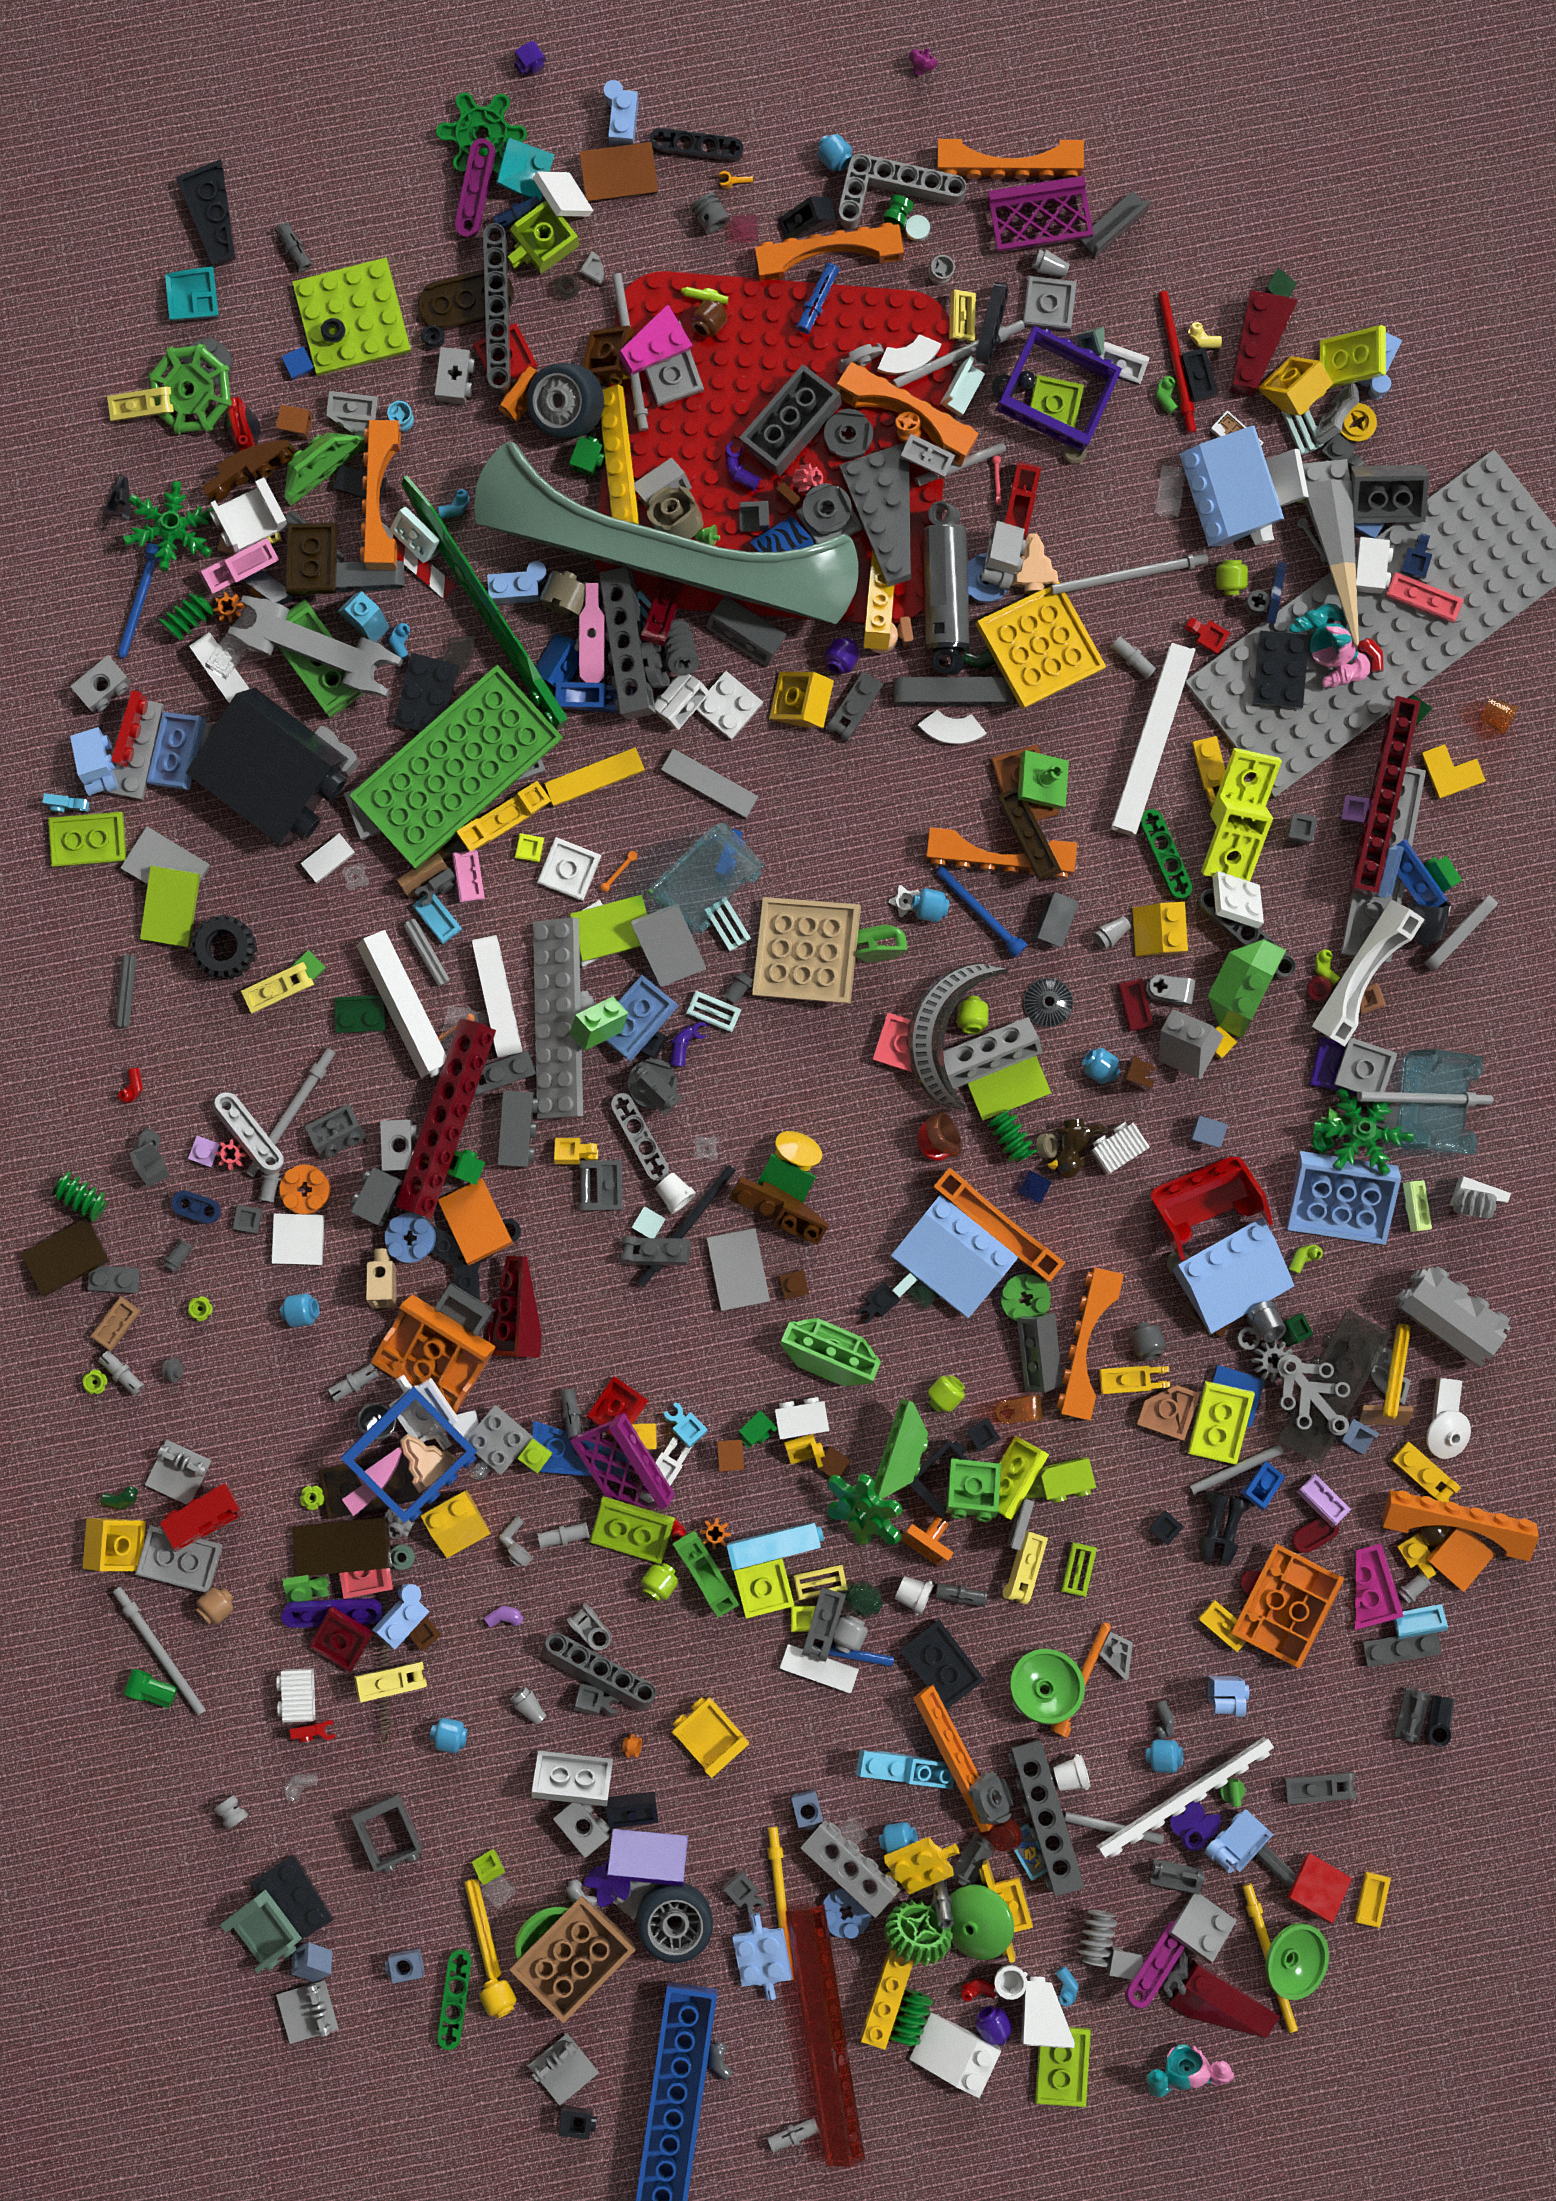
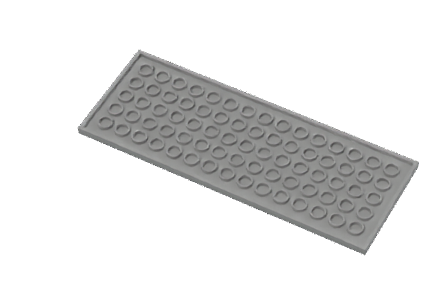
(1485, 547)

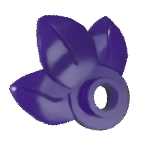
(1195, 1821)
(606, 1888)

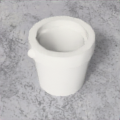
(674, 1192)
(914, 1593)
(1072, 1774)
(1010, 1982)

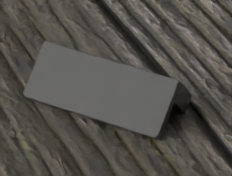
(1115, 223)
(745, 630)
(1040, 1352)

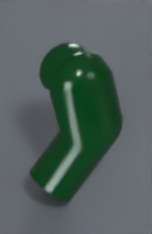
(979, 661)
(121, 1501)

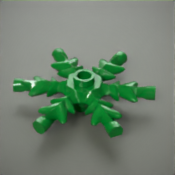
(169, 526)
(1362, 1133)

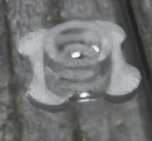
(358, 870)
(710, 1142)

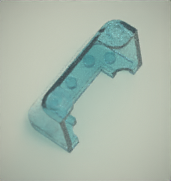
(707, 876)
(1438, 1125)

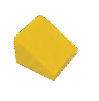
(1225, 1045)

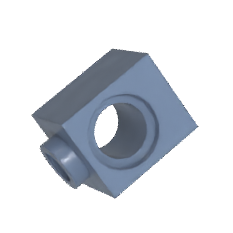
(807, 1798)
(413, 1957)

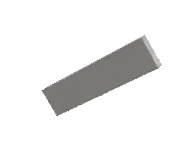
(709, 783)

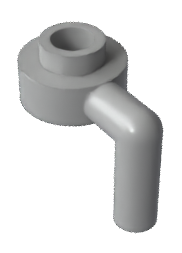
(518, 1554)

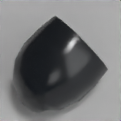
(1434, 923)

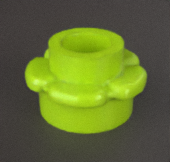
(193, 1308)
(88, 1382)
(318, 1497)

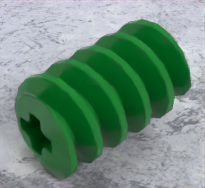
(186, 615)
(1011, 1137)
(80, 1197)
(912, 2018)

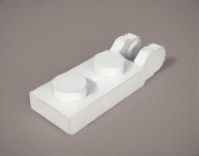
(668, 1466)

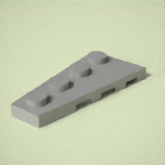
(134, 777)

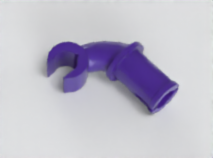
(737, 472)
(680, 1043)

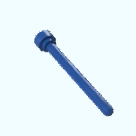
(150, 551)
(1013, 944)

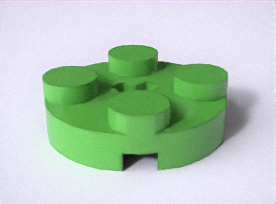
(1031, 1285)

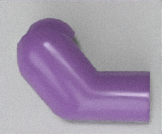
(506, 1614)

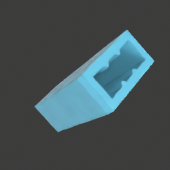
(364, 616)
(774, 1545)

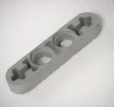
(1460, 933)
(637, 1138)

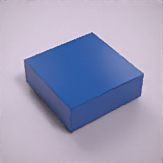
(298, 363)

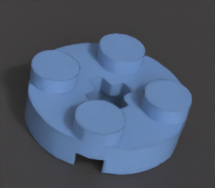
(976, 589)
(399, 1247)
(846, 1927)

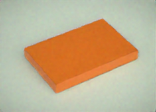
(475, 1222)

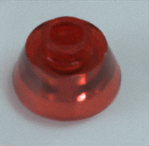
(1006, 1836)

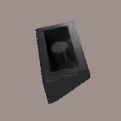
(632, 1810)

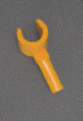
(733, 180)

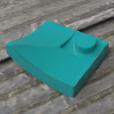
(519, 166)
(192, 294)

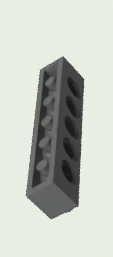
(610, 584)
(1070, 1878)

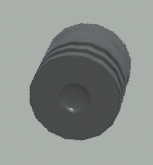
(710, 213)

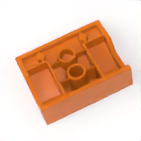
(433, 1346)
(1288, 1606)

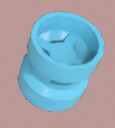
(401, 410)

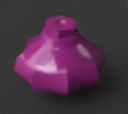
(922, 61)

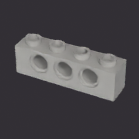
(974, 1061)
(853, 1882)

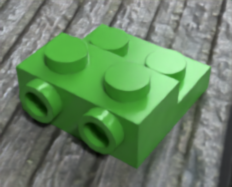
(973, 1489)

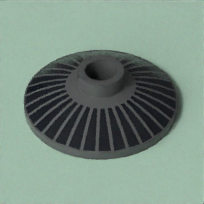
(1048, 1015)

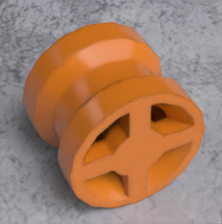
(906, 421)

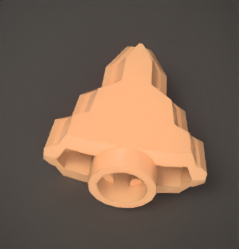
(1035, 569)
(425, 1462)

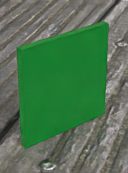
(787, 1177)

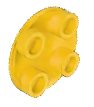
(798, 1149)

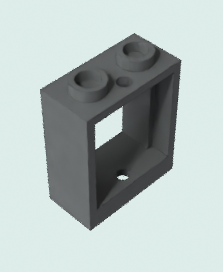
(374, 1810)

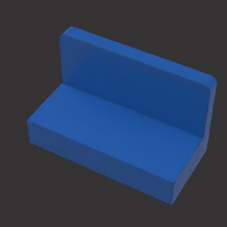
(559, 661)

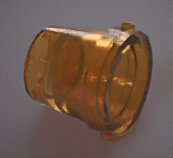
(1498, 715)

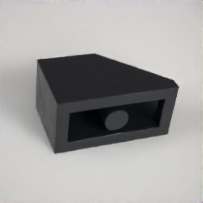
(807, 217)

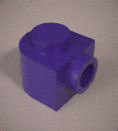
(529, 58)

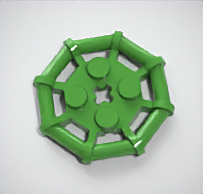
(203, 388)

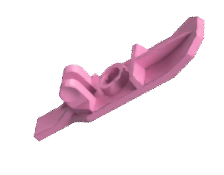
(591, 649)

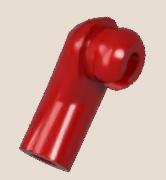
(975, 1988)

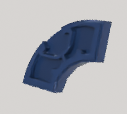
(1276, 592)

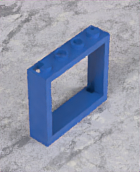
(380, 1425)

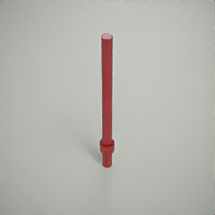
(1186, 407)

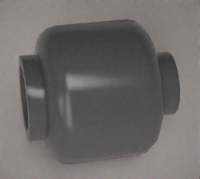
(1147, 1341)

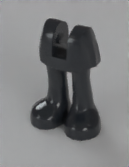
(1218, 1503)

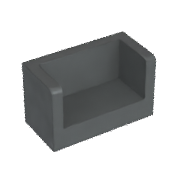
(464, 1309)

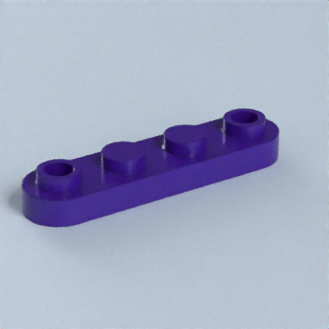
(313, 1612)

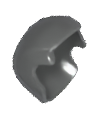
(369, 1415)

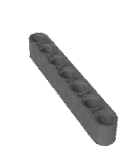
(493, 298)

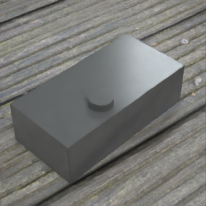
(790, 420)

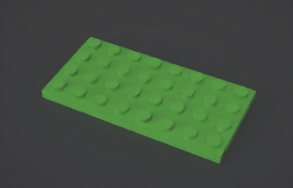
(456, 767)

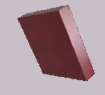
(341, 1639)

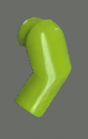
(1323, 965)
(1303, 1255)

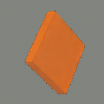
(1460, 1557)

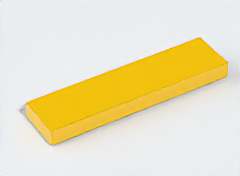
(594, 777)

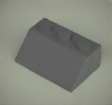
(1389, 493)

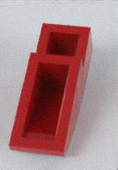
(1023, 495)

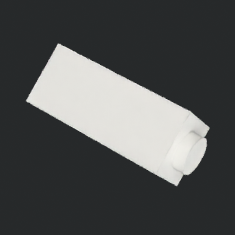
(1043, 2018)

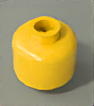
(498, 1998)

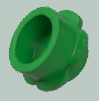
(1321, 1143)

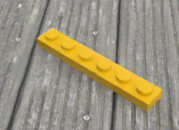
(618, 455)

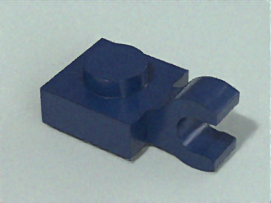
(1417, 560)

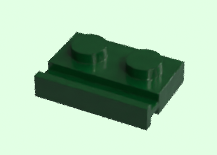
(360, 1014)

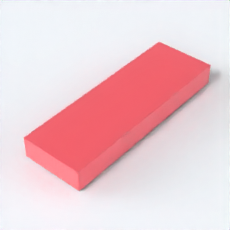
(1424, 597)

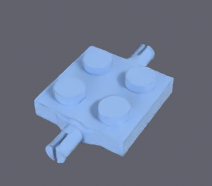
(762, 1956)

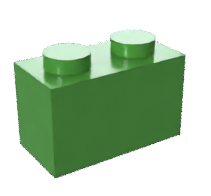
(598, 1023)

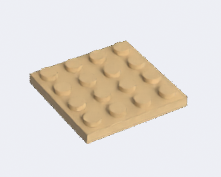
(806, 950)

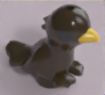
(1073, 1140)

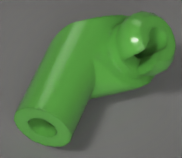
(1164, 392)

